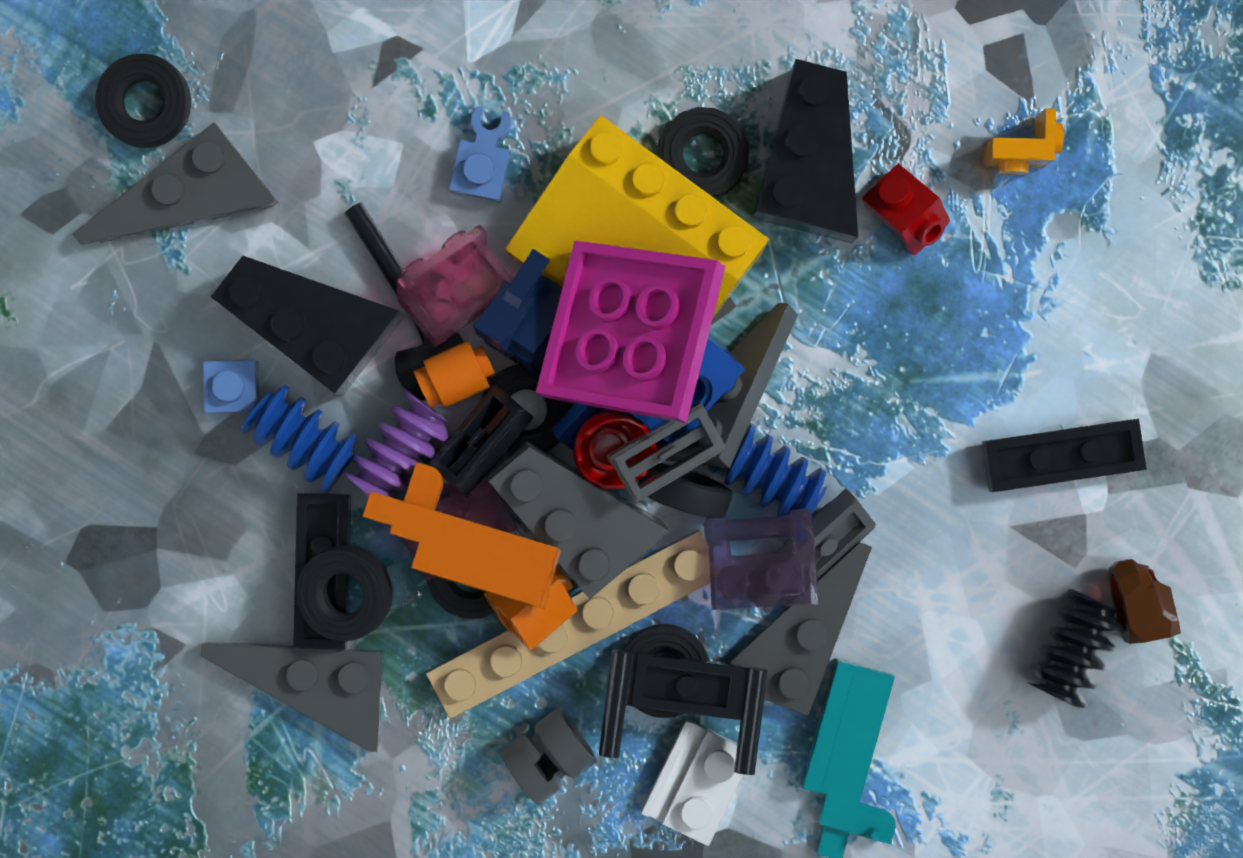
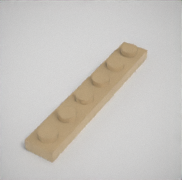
(625, 600)

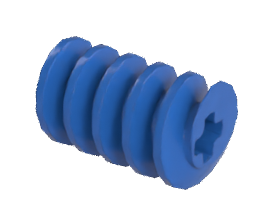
(301, 437)
(774, 475)

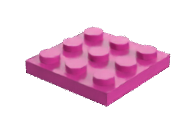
(631, 330)

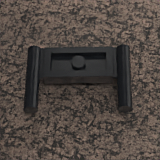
(688, 688)

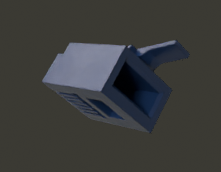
(522, 315)

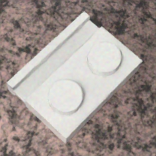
(694, 783)

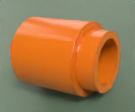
(454, 374)

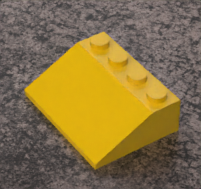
(631, 198)

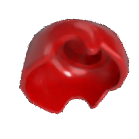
(600, 437)

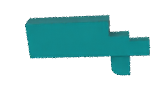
(843, 755)

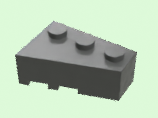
(589, 524)

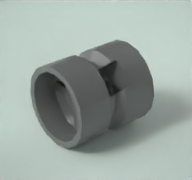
(562, 743)

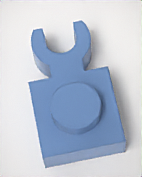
(482, 165)

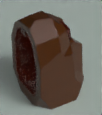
(1144, 603)

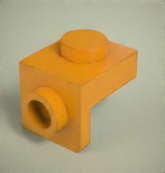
(1018, 154)

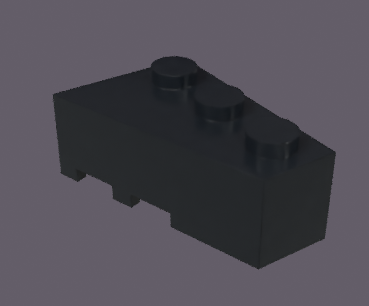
(811, 157)
(308, 321)

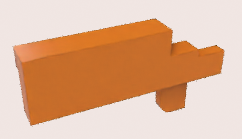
(464, 549)

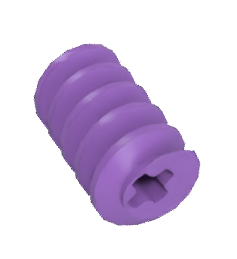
(400, 449)

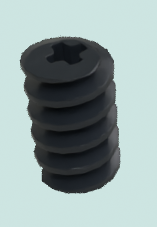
(1076, 649)

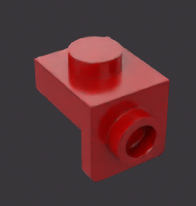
(907, 209)

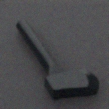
(409, 359)

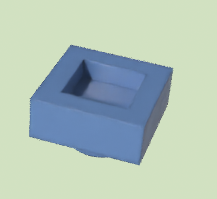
(230, 386)

